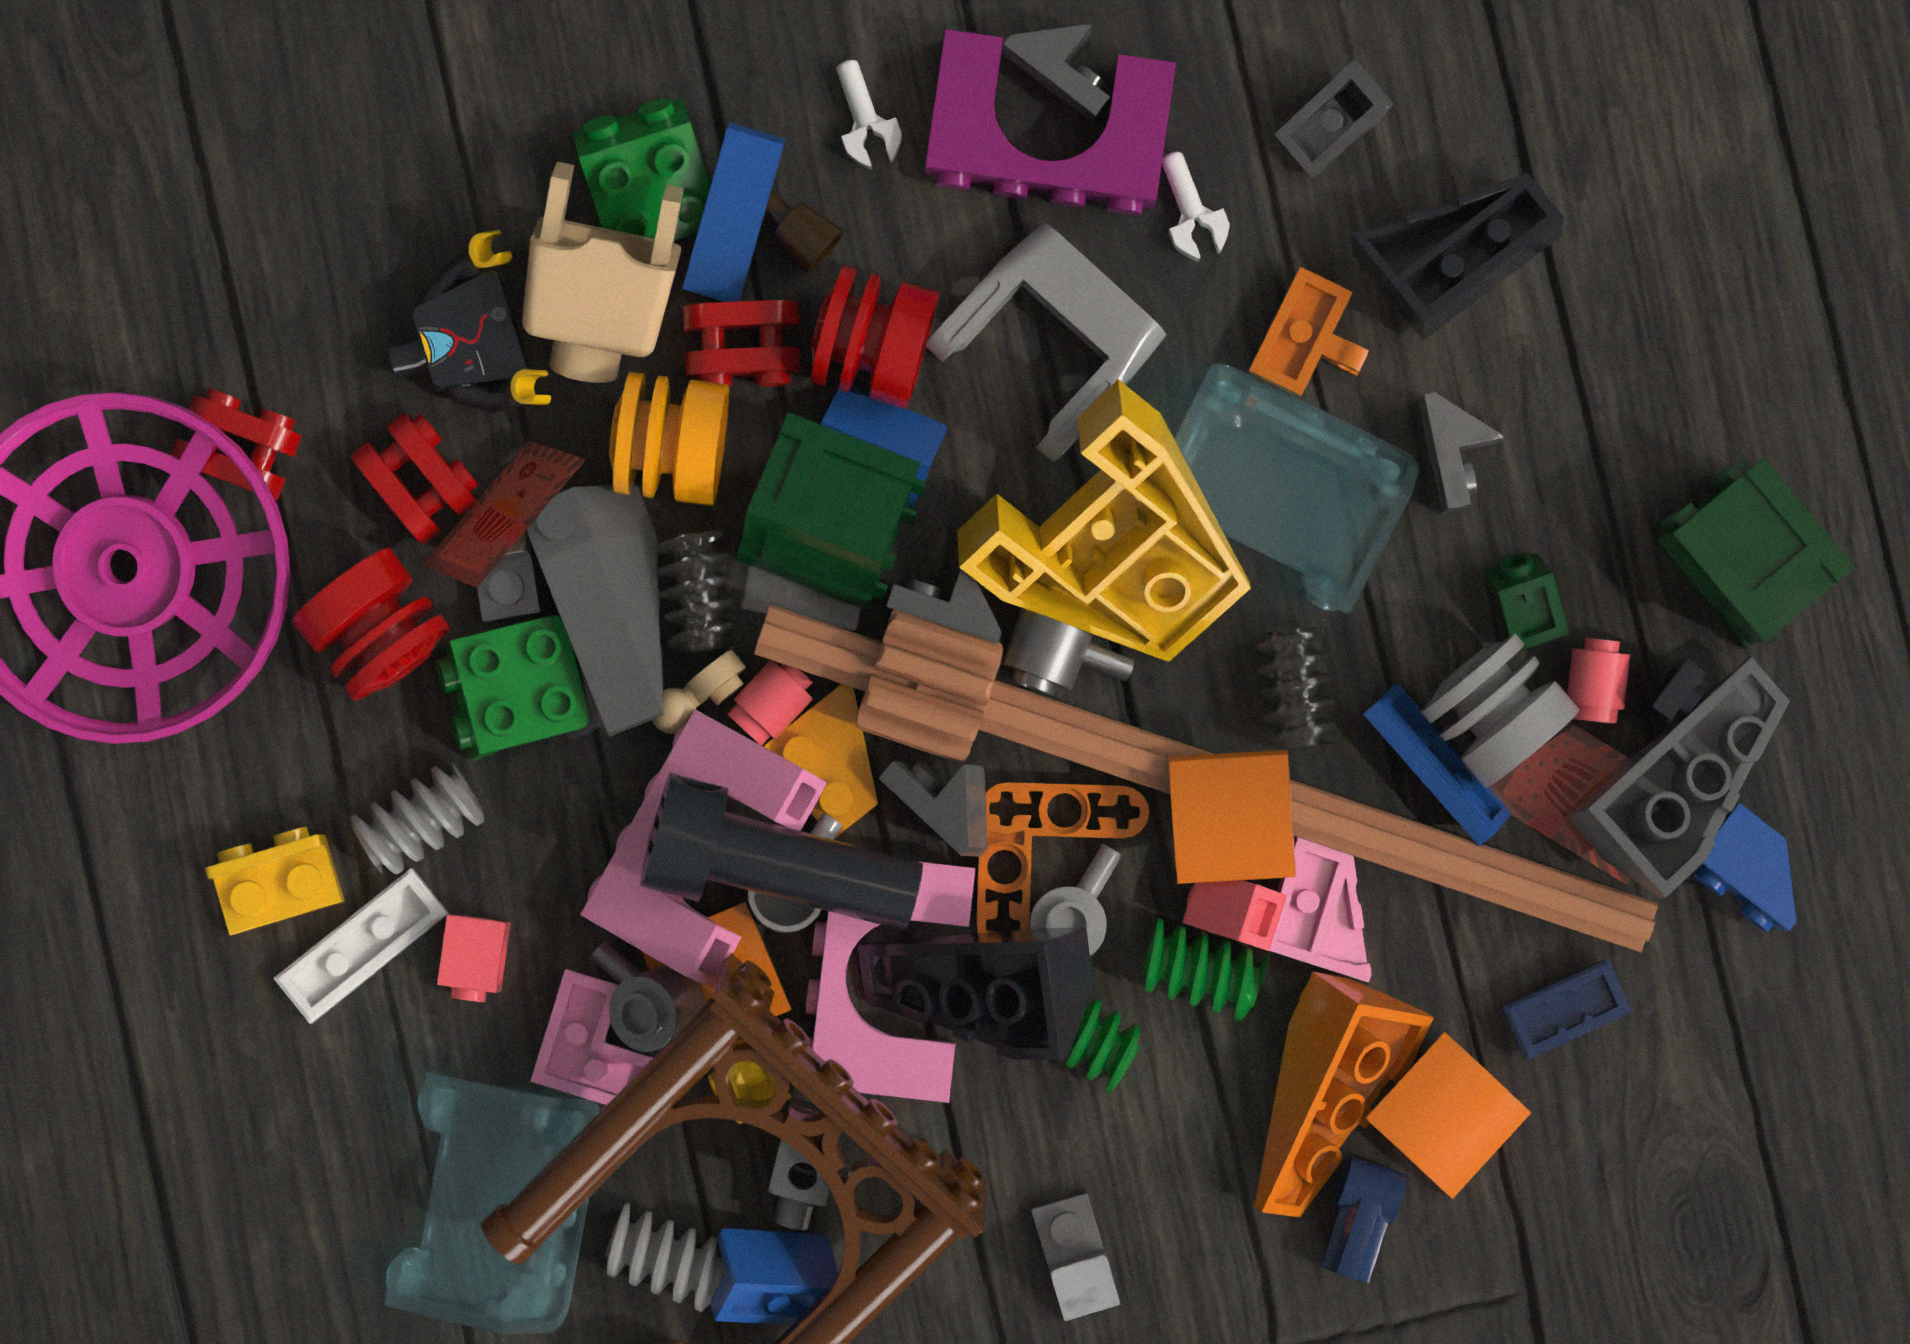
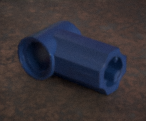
(1366, 1204)

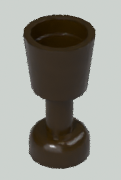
(803, 232)

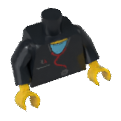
(470, 335)

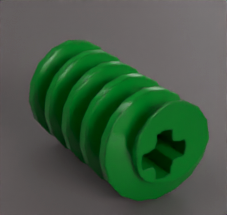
(1203, 970)
(1104, 1045)

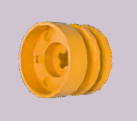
(670, 438)

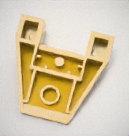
(1127, 552)

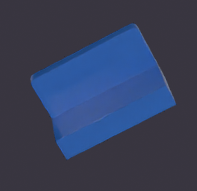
(887, 428)
(771, 1275)

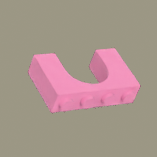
(664, 922)
(873, 1058)

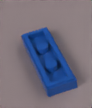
(733, 213)
(1437, 764)

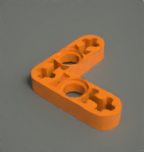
(1019, 836)

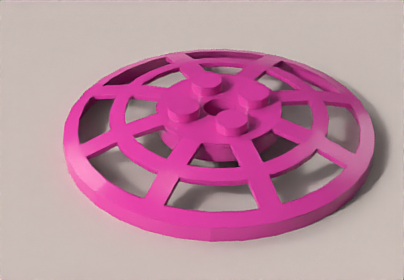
(163, 575)

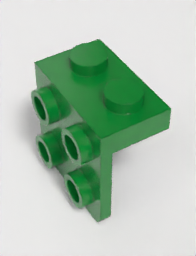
(635, 159)
(512, 686)

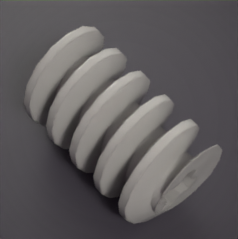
(417, 820)
(665, 1258)

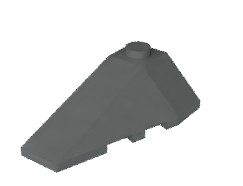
(605, 585)
(1672, 796)

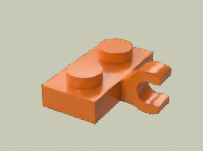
(1305, 334)

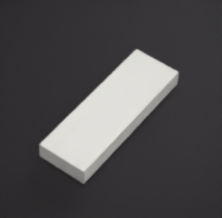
(361, 945)

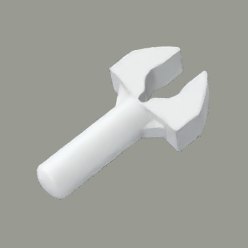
(864, 117)
(1191, 209)

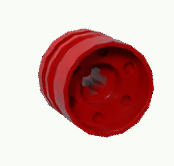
(873, 337)
(371, 624)

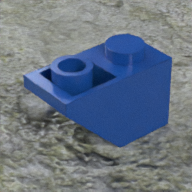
(1753, 867)

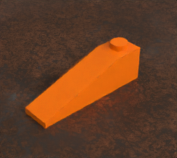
(1333, 1067)

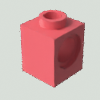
(1235, 911)
(473, 956)

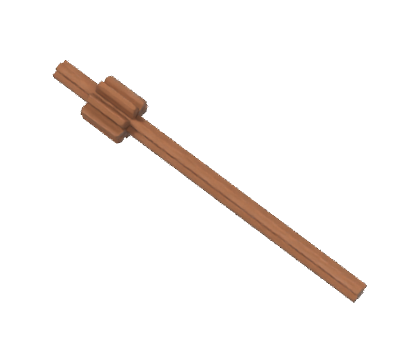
(939, 689)

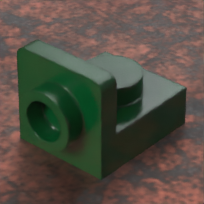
(1527, 599)

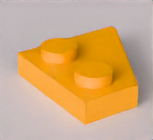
(836, 752)

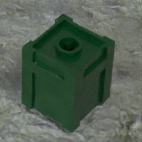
(829, 511)
(1752, 552)

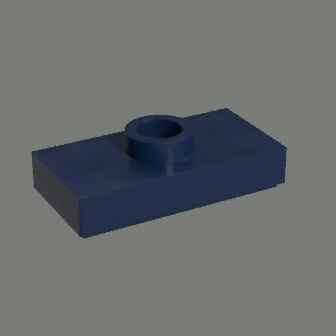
(1566, 1009)

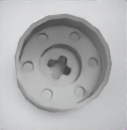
(1499, 710)

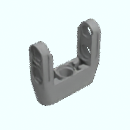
(1080, 299)

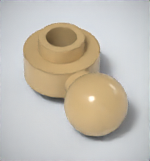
(715, 681)

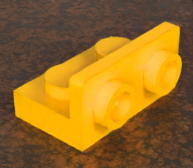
(276, 881)

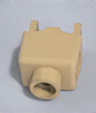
(597, 286)

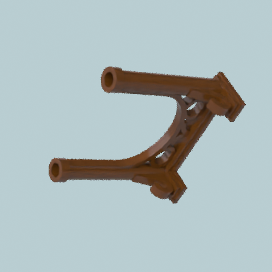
(947, 1189)

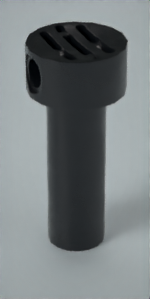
(702, 842)

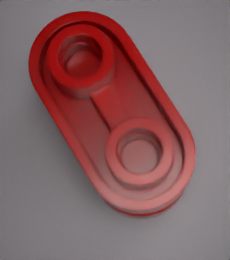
(769, 363)
(269, 432)
(449, 482)

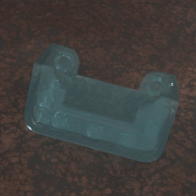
(1295, 482)
(487, 1153)

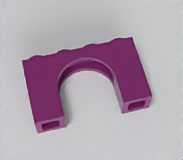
(971, 148)

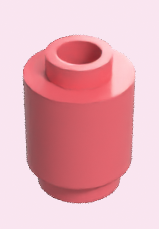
(1598, 680)
(771, 701)

